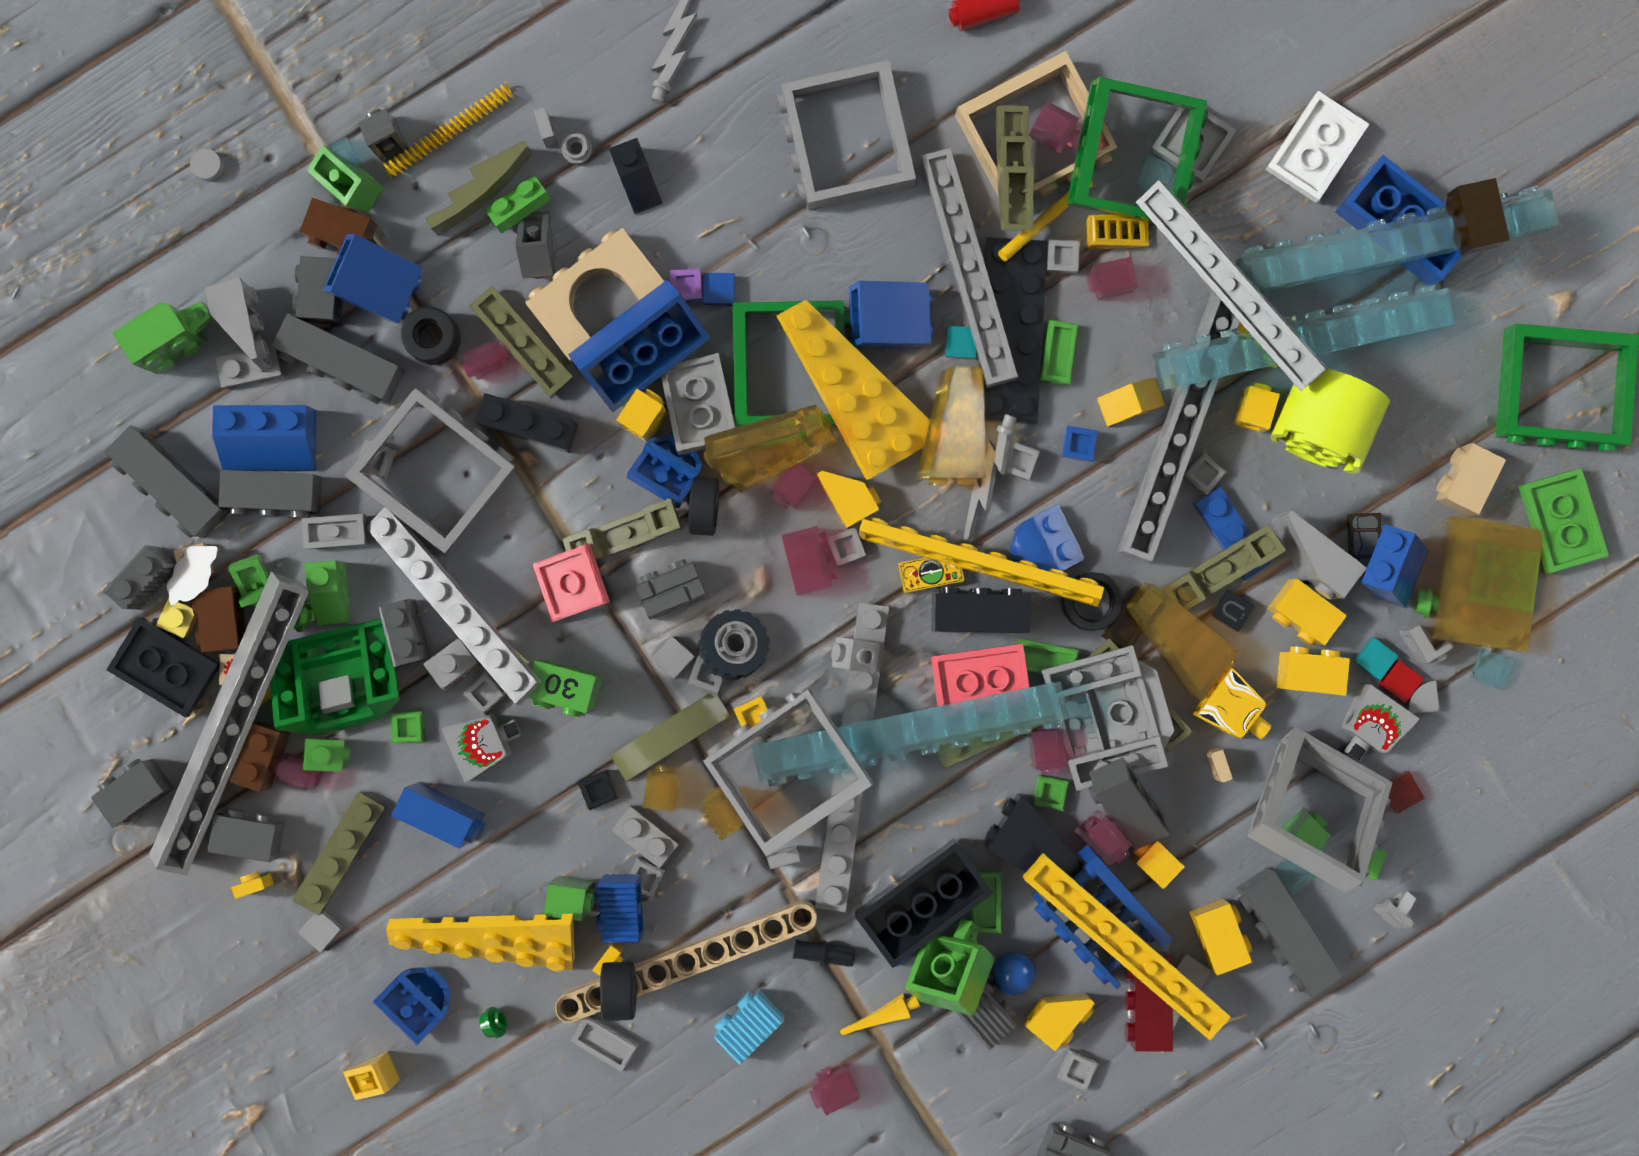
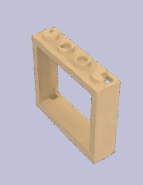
(1057, 66)

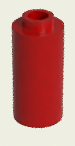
(973, 13)

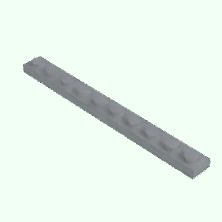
(843, 822)

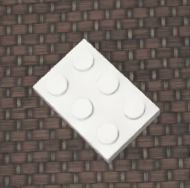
(1317, 146)

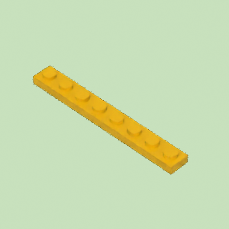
(990, 564)
(1126, 946)

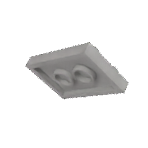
(697, 401)

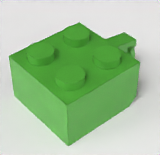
(163, 335)
(952, 970)

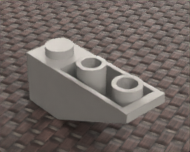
(234, 309)

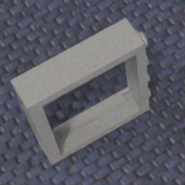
(904, 179)
(399, 508)
(747, 734)
(1345, 771)

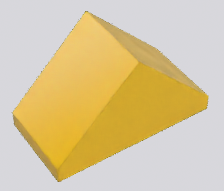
(1130, 401)
(372, 1077)

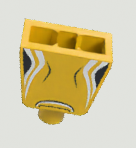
(1233, 707)

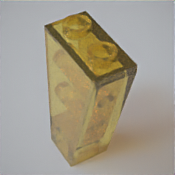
(956, 430)
(768, 446)
(1183, 641)

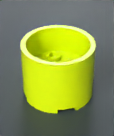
(1332, 421)

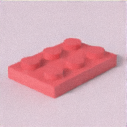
(979, 673)

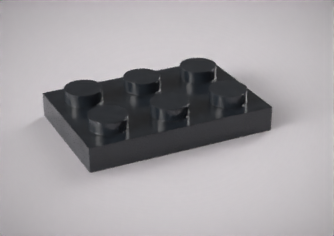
(163, 667)

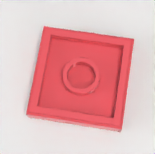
(571, 582)

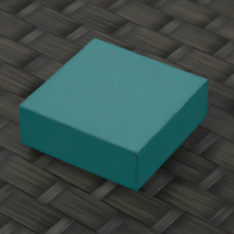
(959, 343)
(1375, 658)

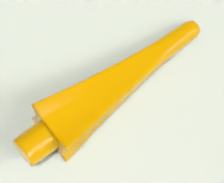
(893, 1011)

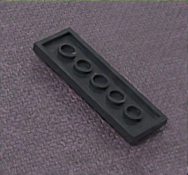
(1020, 301)

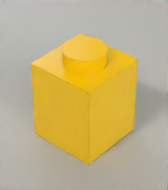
(1256, 408)
(1157, 863)

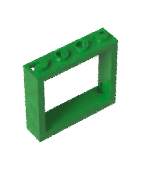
(1091, 135)
(740, 309)
(1510, 382)

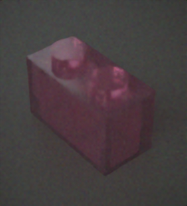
(808, 561)
(1104, 839)

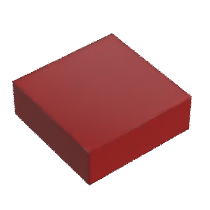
(1400, 681)

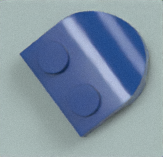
(664, 471)
(1046, 541)
(415, 1002)

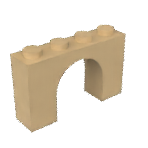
(613, 257)

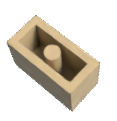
(1469, 479)

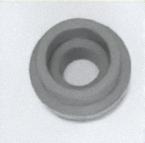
(573, 140)

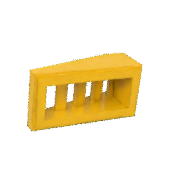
(1095, 242)

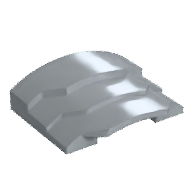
(1112, 713)

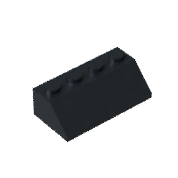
(923, 903)

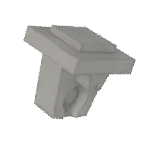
(1396, 910)

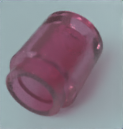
(484, 359)
(291, 773)

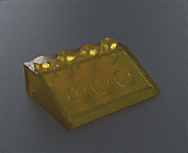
(1487, 584)

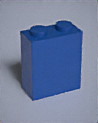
(373, 279)
(890, 315)
(1395, 566)
(439, 815)

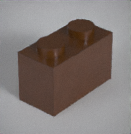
(330, 224)
(219, 619)
(258, 756)

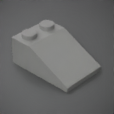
(1316, 558)

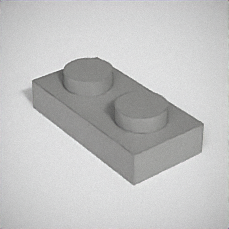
(240, 370)
(334, 531)
(645, 836)

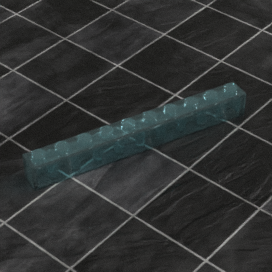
(1383, 243)
(1322, 333)
(913, 731)

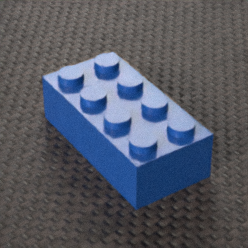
(1386, 194)
(639, 345)

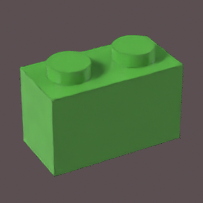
(569, 896)

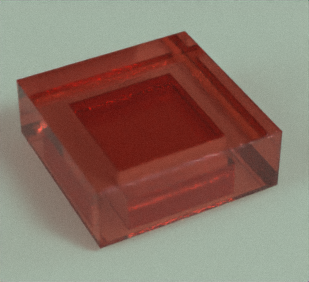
(1404, 792)

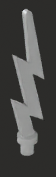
(668, 58)
(995, 458)

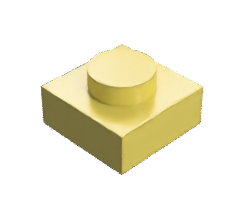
(177, 619)

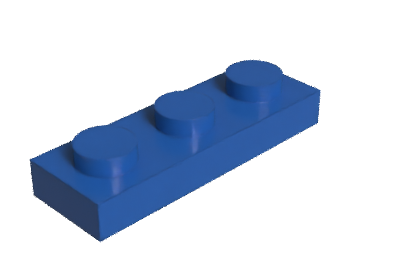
(1224, 522)

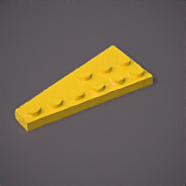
(866, 407)
(491, 937)

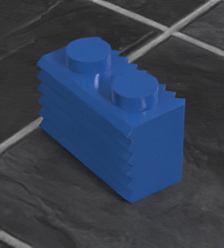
(620, 908)

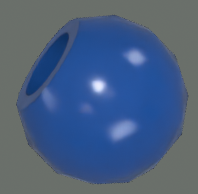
(1014, 973)

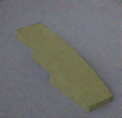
(1014, 167)
(489, 180)

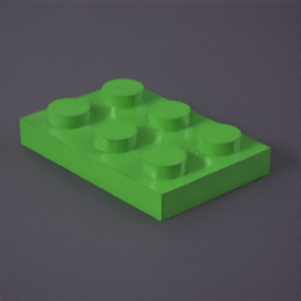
(1568, 517)

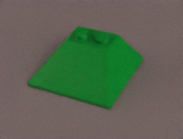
(351, 651)

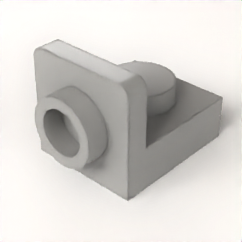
(1419, 643)

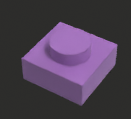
(687, 283)

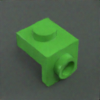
(250, 578)
(325, 754)

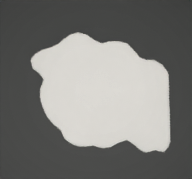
(191, 573)

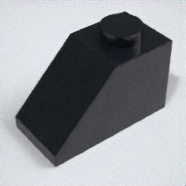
(635, 175)

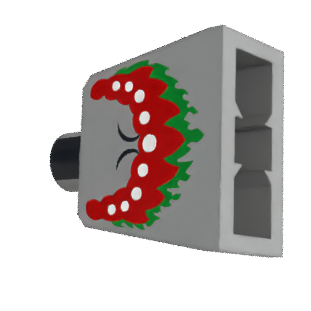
(452, 665)
(1375, 722)
(480, 744)

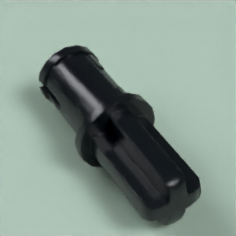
(824, 953)

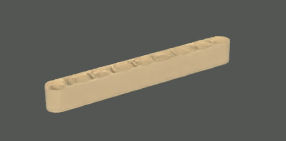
(698, 949)

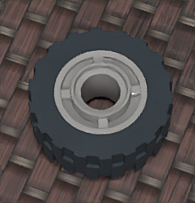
(749, 634)

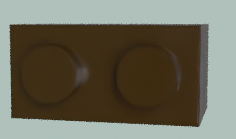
(1477, 216)

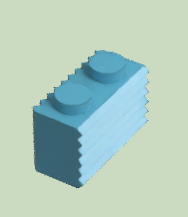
(748, 1025)

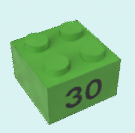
(565, 687)

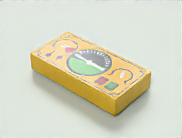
(927, 573)

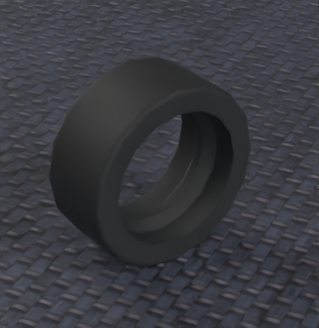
(703, 505)
(1109, 617)

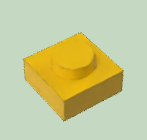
(750, 711)
(252, 883)
(611, 955)

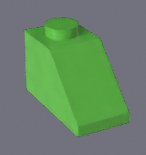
(345, 179)
(328, 591)
(1309, 828)

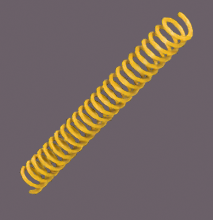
(449, 129)

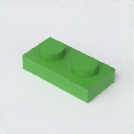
(517, 204)

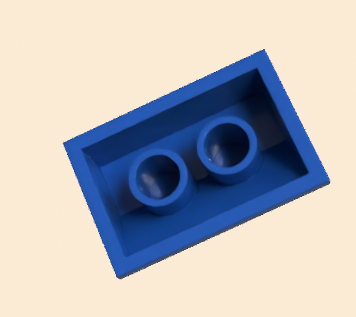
(265, 437)

